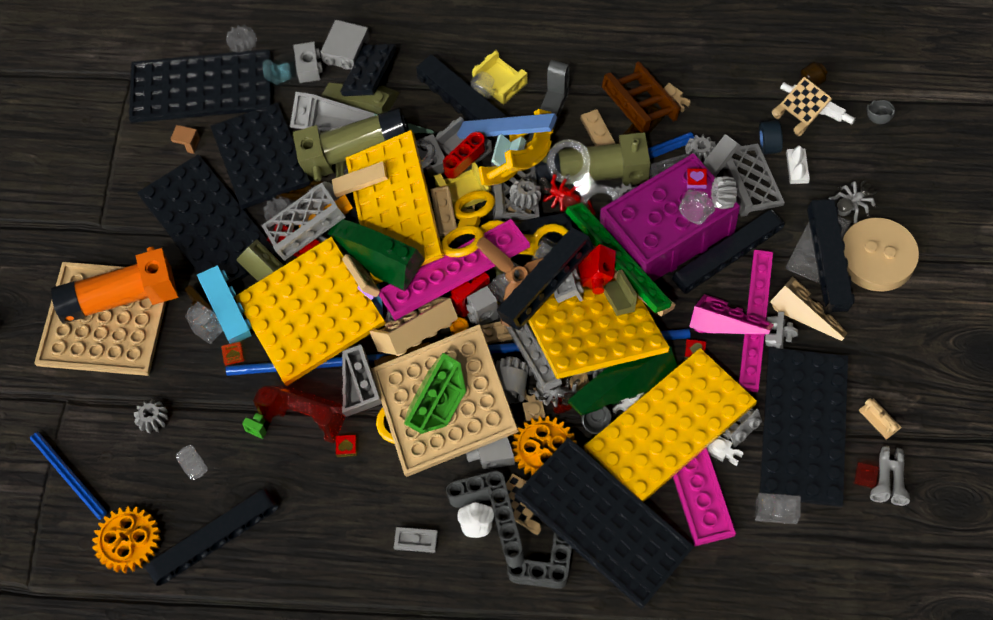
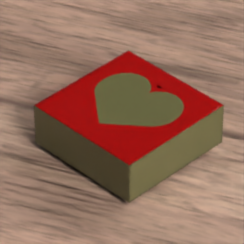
(692, 346)

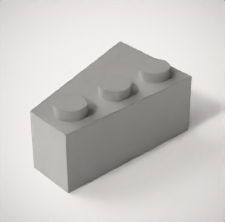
(358, 382)

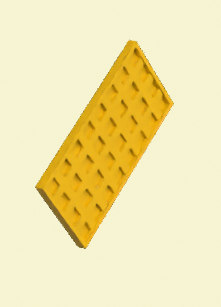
(401, 203)
(670, 425)

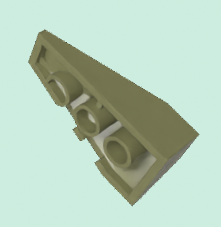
(377, 103)

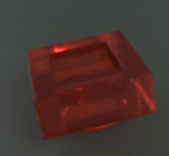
(866, 475)

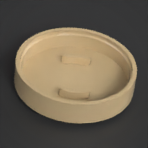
(880, 254)

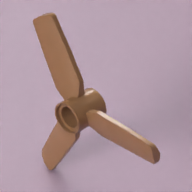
(505, 264)

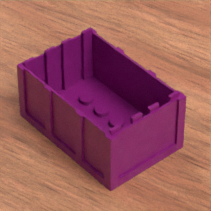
(653, 228)

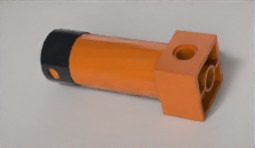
(146, 279)

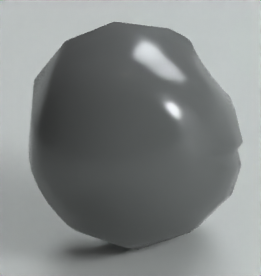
(880, 111)
(597, 420)

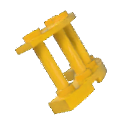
(518, 159)

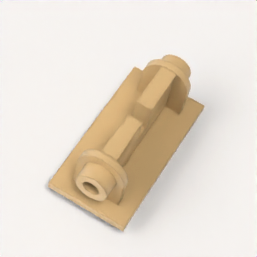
(879, 418)

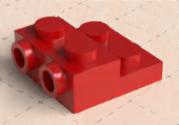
(460, 293)

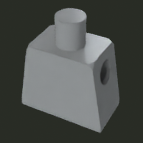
(493, 455)

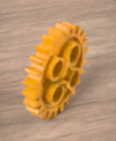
(533, 460)
(115, 528)

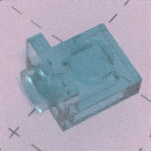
(276, 73)

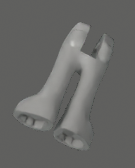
(882, 491)

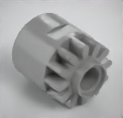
(513, 377)

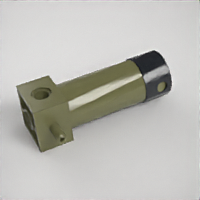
(321, 150)
(613, 161)

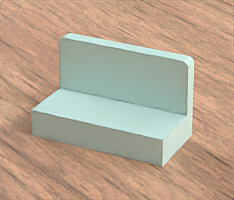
(503, 145)

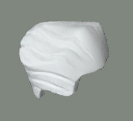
(476, 519)

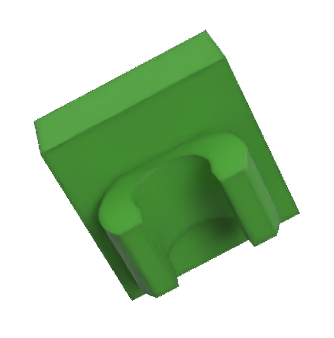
(255, 426)

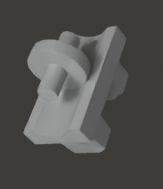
(777, 340)

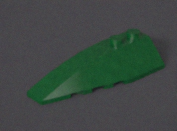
(379, 253)
(623, 382)

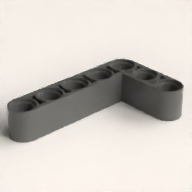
(558, 89)
(501, 510)
(548, 569)

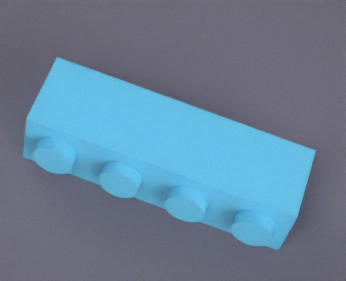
(225, 308)

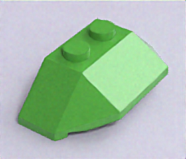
(437, 396)

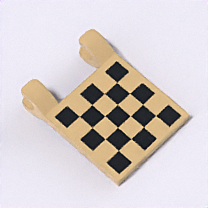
(804, 103)
(521, 512)

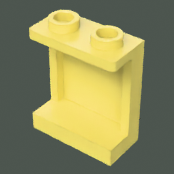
(506, 78)
(463, 184)

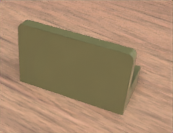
(259, 261)
(621, 294)

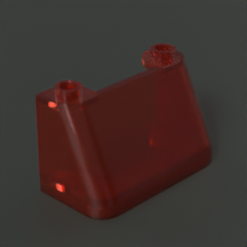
(277, 399)

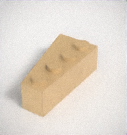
(414, 327)

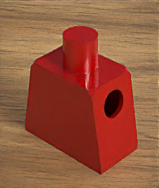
(597, 268)

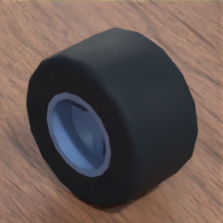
(770, 137)

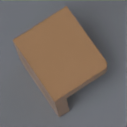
(186, 136)

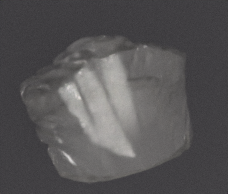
(696, 206)

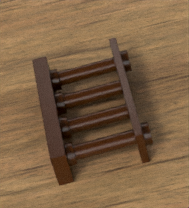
(633, 109)

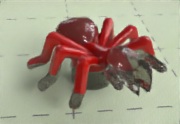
(563, 194)

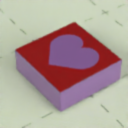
(697, 178)

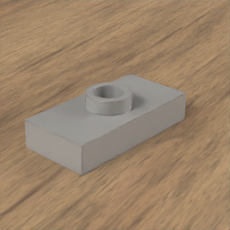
(415, 540)

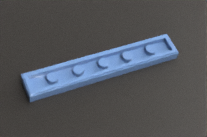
(509, 125)

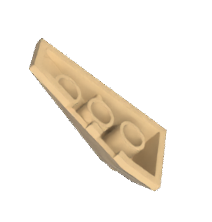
(796, 304)

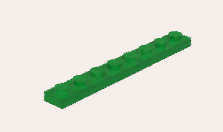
(637, 277)

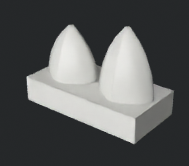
(797, 165)

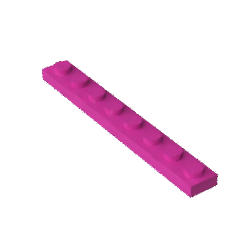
(757, 306)

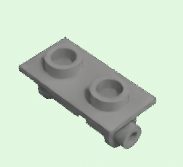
(748, 423)

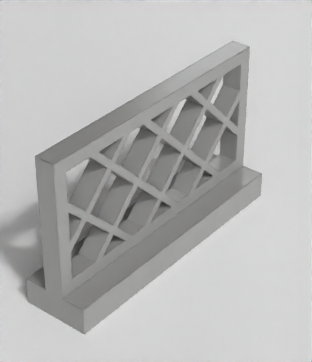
(743, 198)
(500, 207)
(309, 229)

